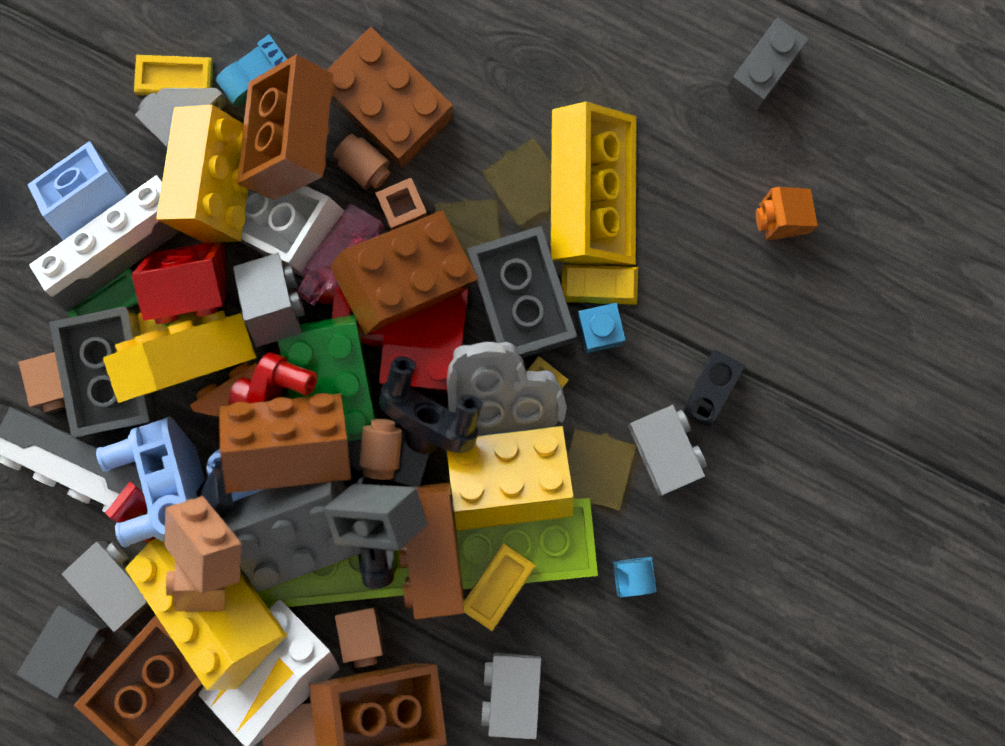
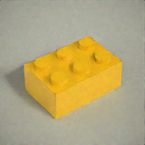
(201, 175)
(178, 354)
(511, 479)

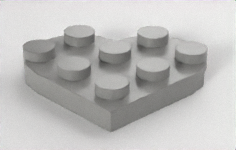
(510, 395)

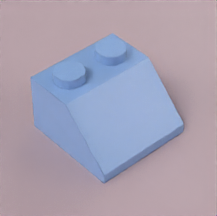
(76, 190)

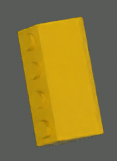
(593, 186)
(216, 644)

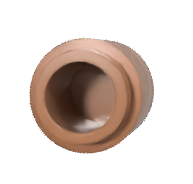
(362, 162)
(380, 449)

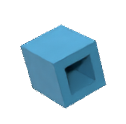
(600, 328)

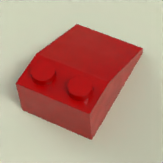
(181, 282)
(429, 341)

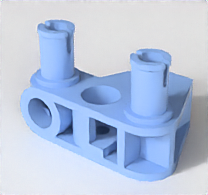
(167, 472)

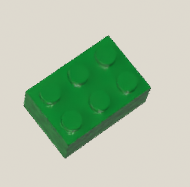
(338, 357)

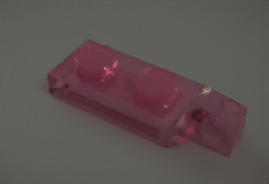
(350, 229)

